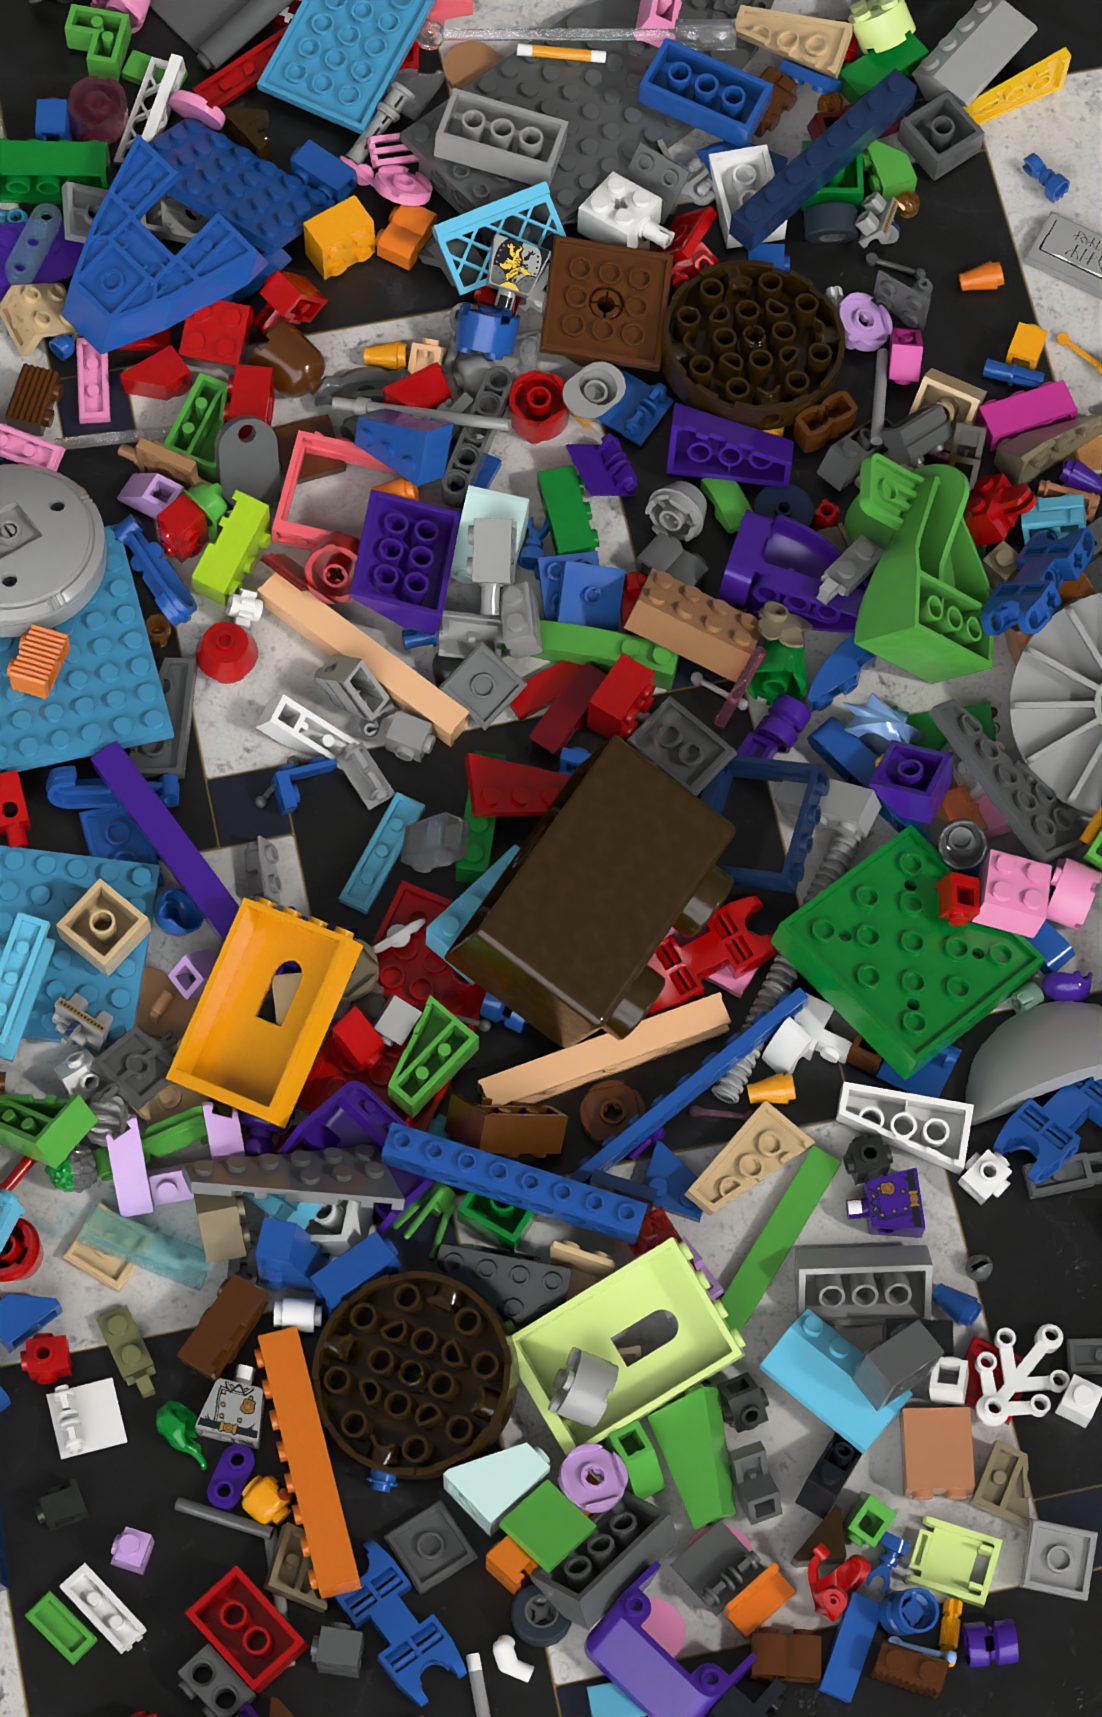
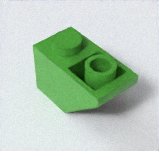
(888, 170)
(639, 1458)

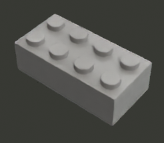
(500, 138)

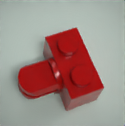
(289, 299)
(995, 508)

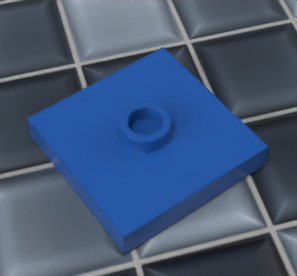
(590, 595)

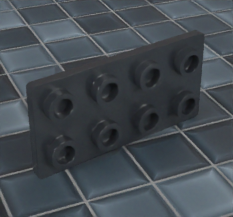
(509, 1281)

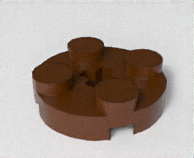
(596, 1105)

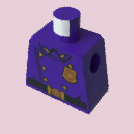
(891, 1205)

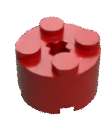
(537, 406)
(322, 578)

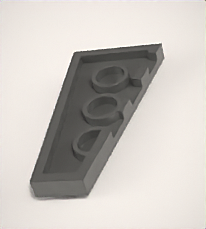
(170, 755)

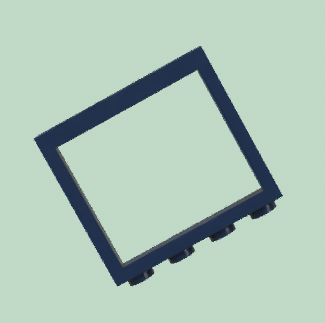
(810, 814)

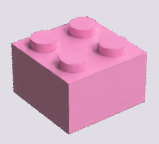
(1013, 893)

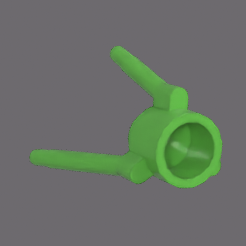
(435, 1201)

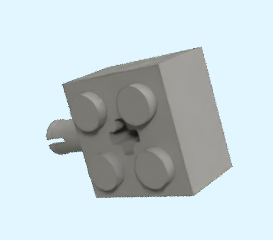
(492, 559)

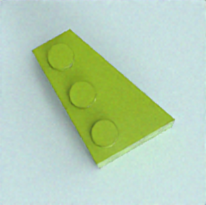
(234, 549)

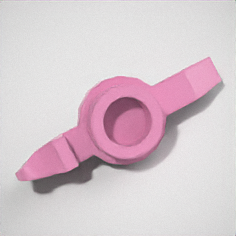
(364, 172)

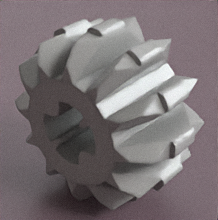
(110, 1118)

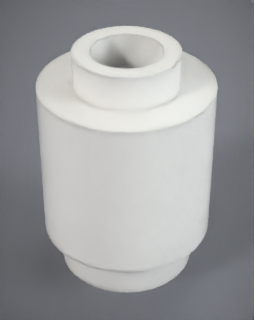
(298, 1313)

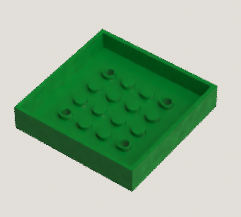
(903, 955)

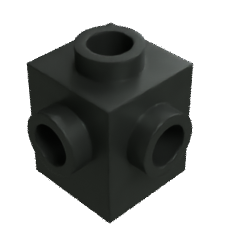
(862, 1167)
(743, 1402)

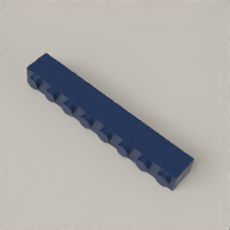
(822, 160)

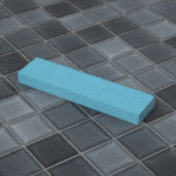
(380, 854)

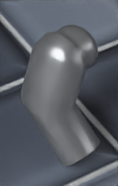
(369, 729)

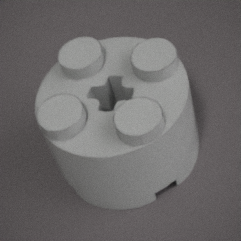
(583, 1387)

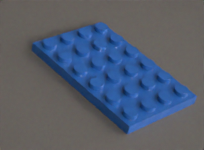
(231, 180)

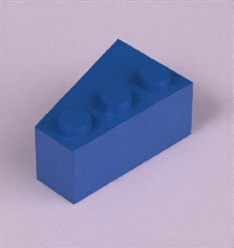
(406, 443)
(287, 1256)

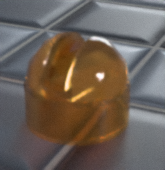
(906, 206)

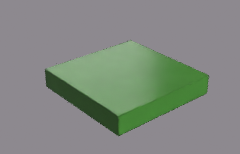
(547, 1526)

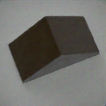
(831, 1535)

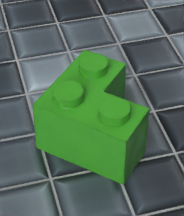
(101, 34)

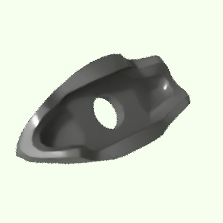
(358, 382)

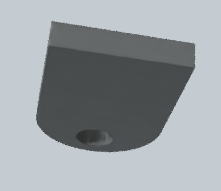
(248, 463)

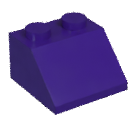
(913, 780)

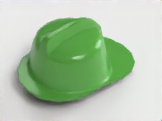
(211, 502)

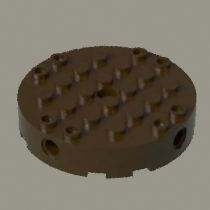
(751, 343)
(463, 1386)

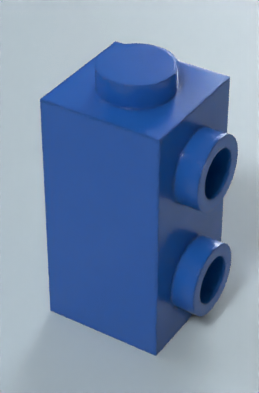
(323, 171)

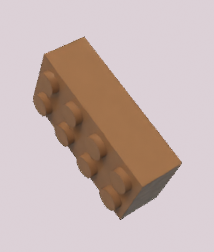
(694, 625)

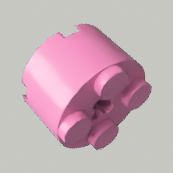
(1071, 892)

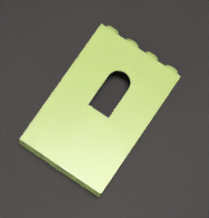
(588, 1321)

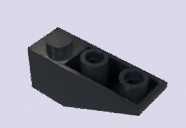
(829, 1476)

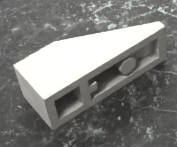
(302, 729)

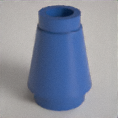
(957, 1305)

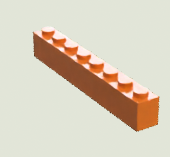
(309, 1463)

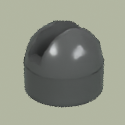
(981, 1273)

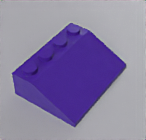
(405, 560)

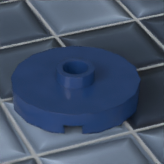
(792, 498)

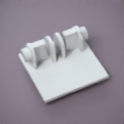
(86, 1418)

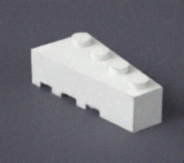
(912, 1122)

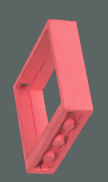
(317, 444)

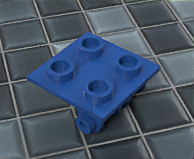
(638, 409)
(549, 574)
(929, 1079)

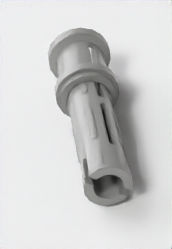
(387, 112)

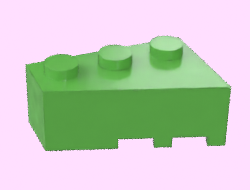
(199, 424)
(432, 1057)
(44, 1127)

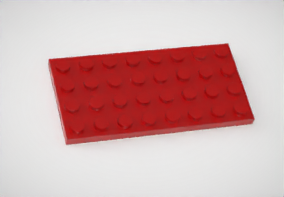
(413, 976)

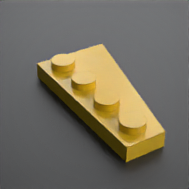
(1022, 88)

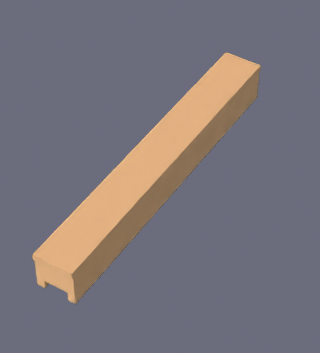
(339, 637)
(607, 1055)

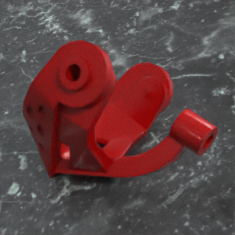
(832, 1591)

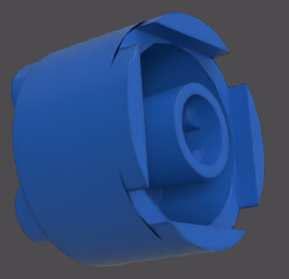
(486, 331)

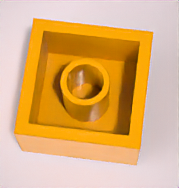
(339, 237)

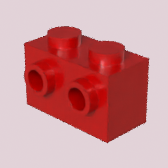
(182, 529)

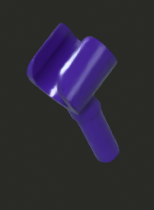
(656, 1136)

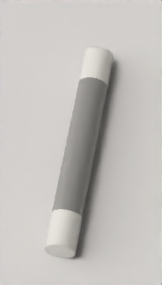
(478, 1685)

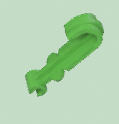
(162, 1138)

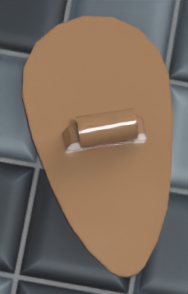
(162, 1006)

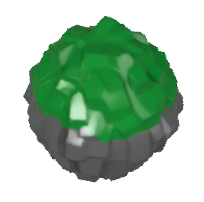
(75, 1172)

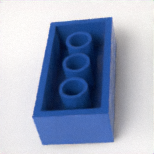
(705, 93)

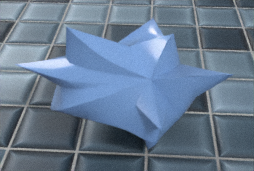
(879, 724)

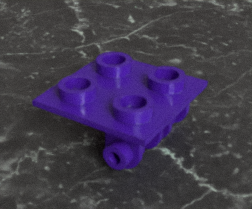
(604, 467)

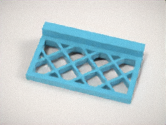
(490, 214)

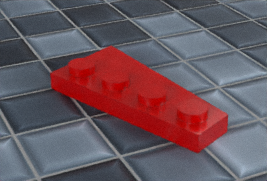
(510, 788)

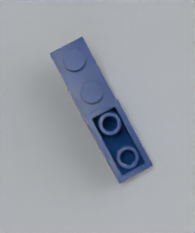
(838, 674)

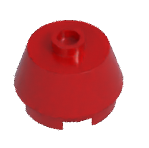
(226, 652)
(21, 1253)

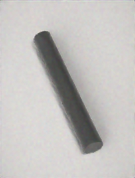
(224, 1518)

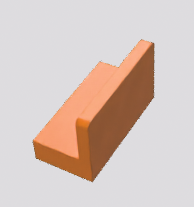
(758, 1601)

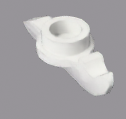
(398, 935)

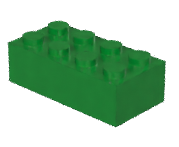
(38, 169)

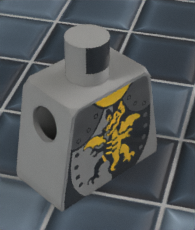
(513, 269)

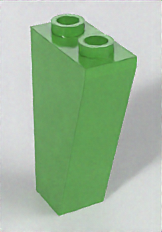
(697, 1454)

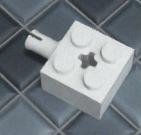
(623, 215)

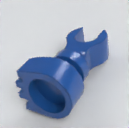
(1054, 184)
(533, 546)
(894, 1547)

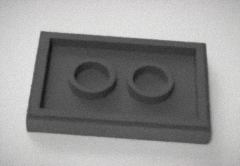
(682, 746)

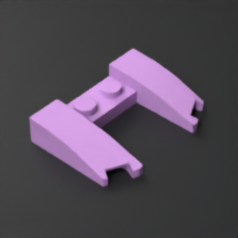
(142, 1189)

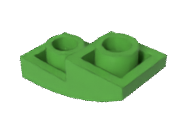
(728, 502)

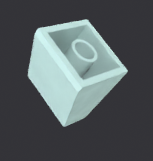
(487, 504)
(497, 1483)

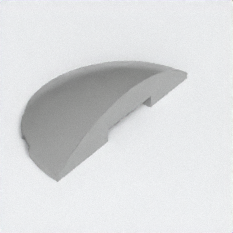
(1034, 1056)

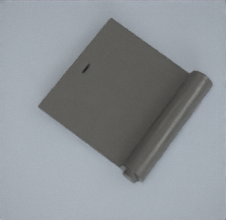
(217, 26)

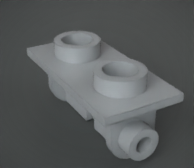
(365, 775)
(262, 858)

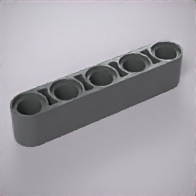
(476, 449)

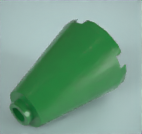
(780, 672)

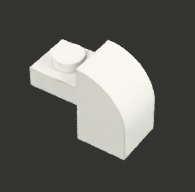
(816, 1019)

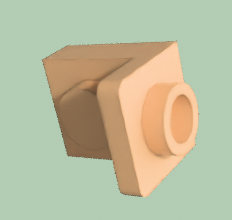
(425, 354)

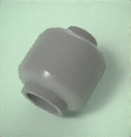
(471, 373)

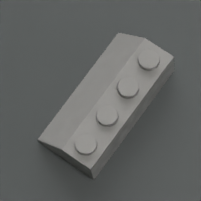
(974, 51)
(864, 1284)

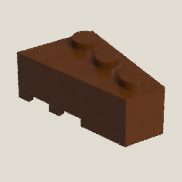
(506, 1128)
(224, 1328)

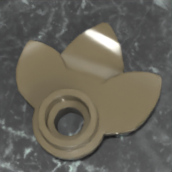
(779, 624)

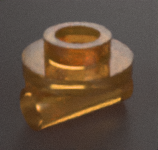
(830, 103)

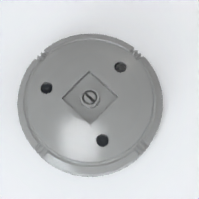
(48, 548)

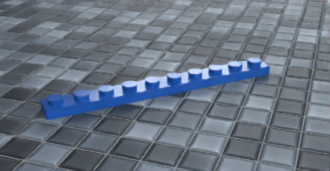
(691, 1086)

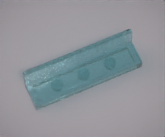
(144, 1247)

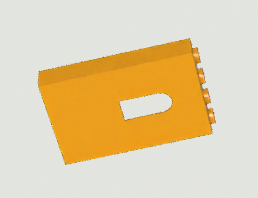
(246, 1058)

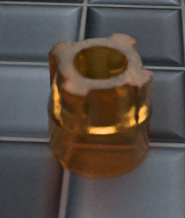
(155, 623)

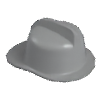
(594, 390)

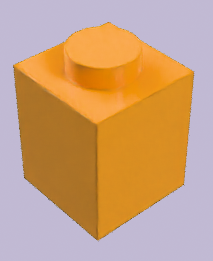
(1026, 346)

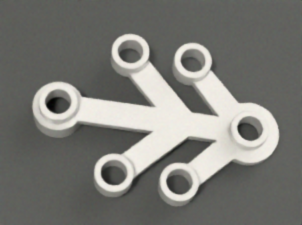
(1017, 1378)

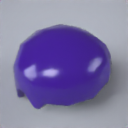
(1067, 986)

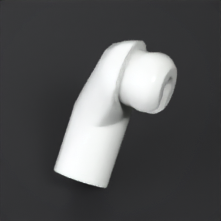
(507, 1660)

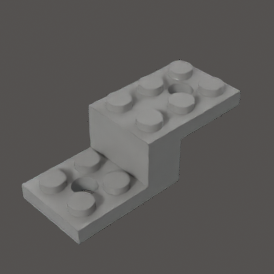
(164, 219)

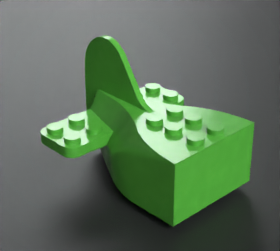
(930, 578)

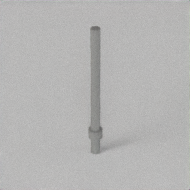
(363, 406)

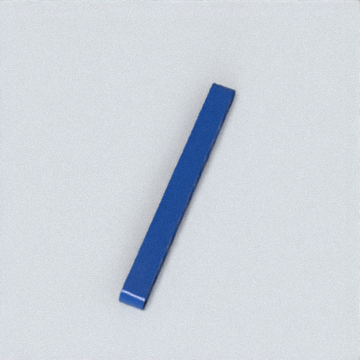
(857, 765)

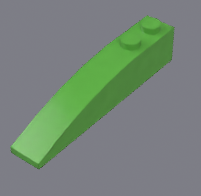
(603, 649)

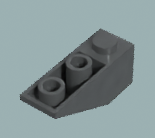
(845, 457)

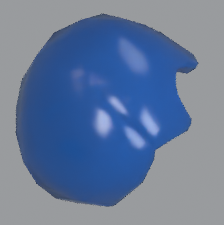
(176, 913)

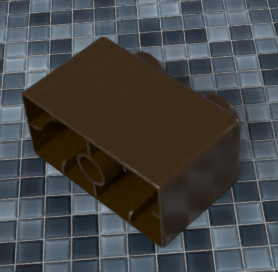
(595, 898)

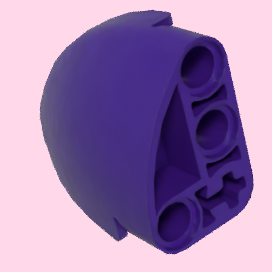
(785, 565)

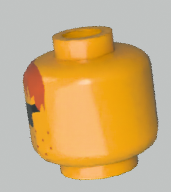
(266, 1500)

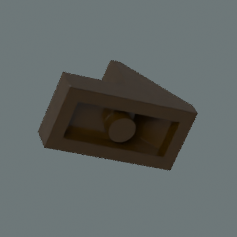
(247, 129)

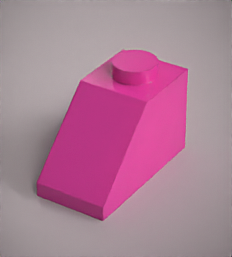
(905, 355)

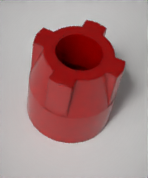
(821, 521)

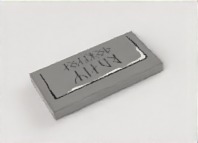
(1068, 253)

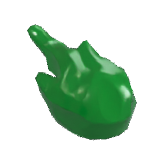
(178, 1425)

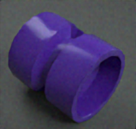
(784, 720)
(1001, 1638)

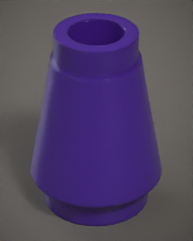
(1079, 476)

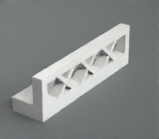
(160, 110)

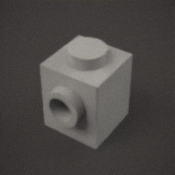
(409, 737)
(396, 1020)

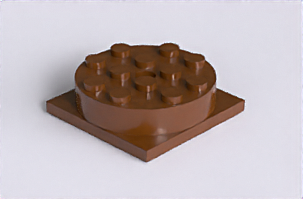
(621, 278)

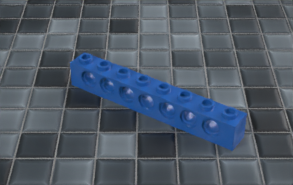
(513, 1183)

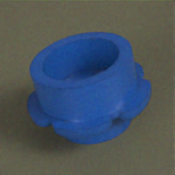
(381, 1481)

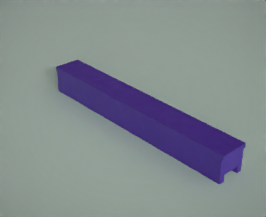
(166, 838)

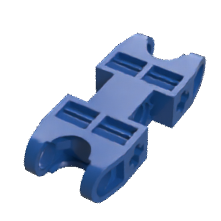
(1034, 591)
(1051, 1129)
(410, 1644)

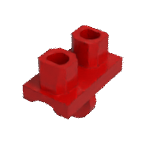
(690, 268)

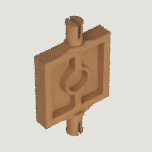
(156, 458)

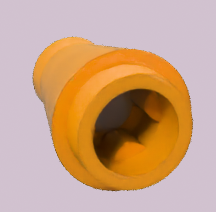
(388, 355)
(773, 1089)

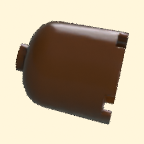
(294, 361)

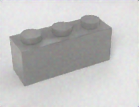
(844, 808)

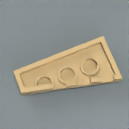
(801, 38)
(750, 1156)

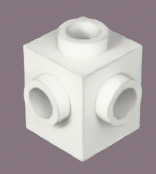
(77, 1075)
(978, 1184)

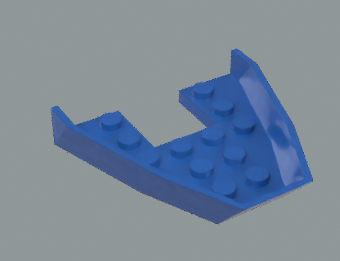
(130, 281)

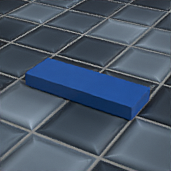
(849, 1647)

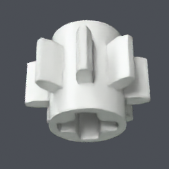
(244, 607)

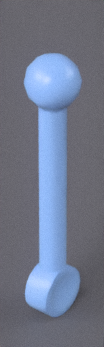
(948, 1655)

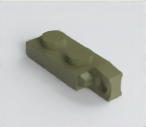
(128, 1349)

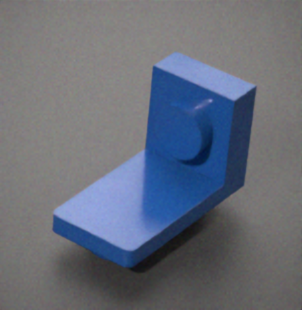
(288, 793)

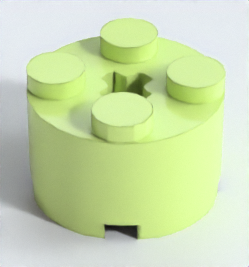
(880, 23)

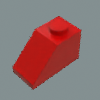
(158, 376)
(358, 1041)

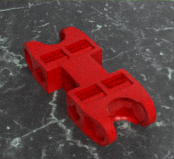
(724, 945)

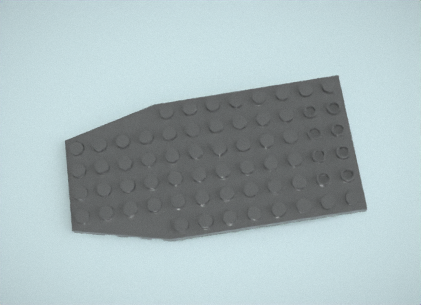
(591, 96)

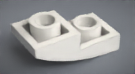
(787, 1046)

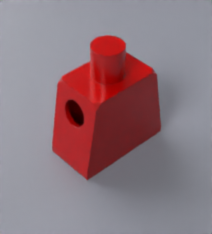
(13, 801)

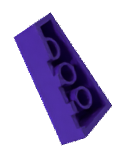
(726, 450)

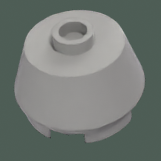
(677, 510)

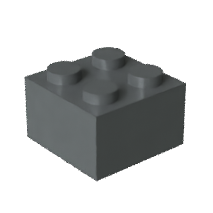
(940, 135)
(897, 1364)

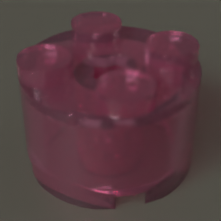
(98, 109)

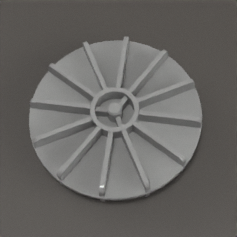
(1060, 704)

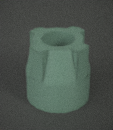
(1026, 997)

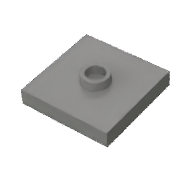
(1058, 1559)

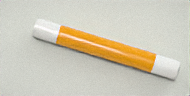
(561, 53)

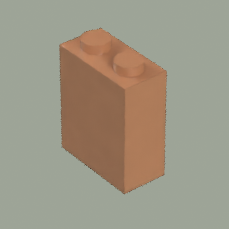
(937, 1452)

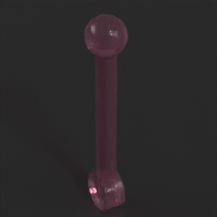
(697, 1111)

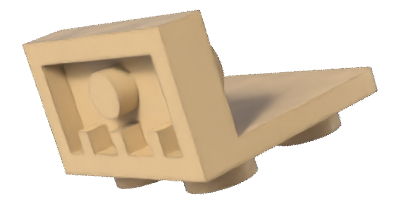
(34, 313)
(585, 1266)

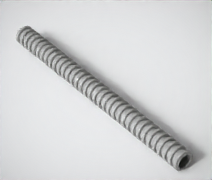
(782, 972)

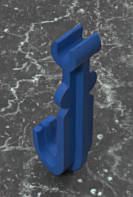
(158, 573)
(72, 793)

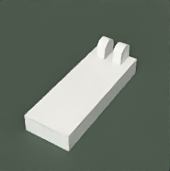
(103, 1608)

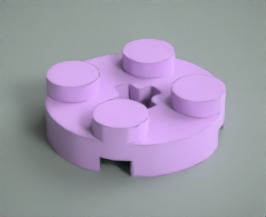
(878, 322)
(601, 1462)

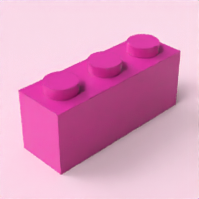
(1026, 412)

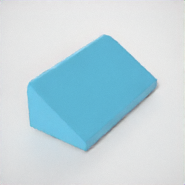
(610, 1701)

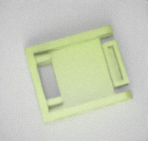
(947, 1561)

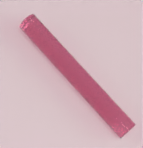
(740, 686)

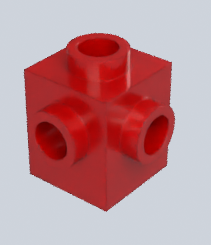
(57, 1357)

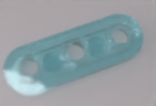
(29, 255)

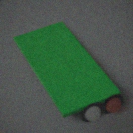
(935, 738)

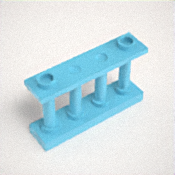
(21, 977)

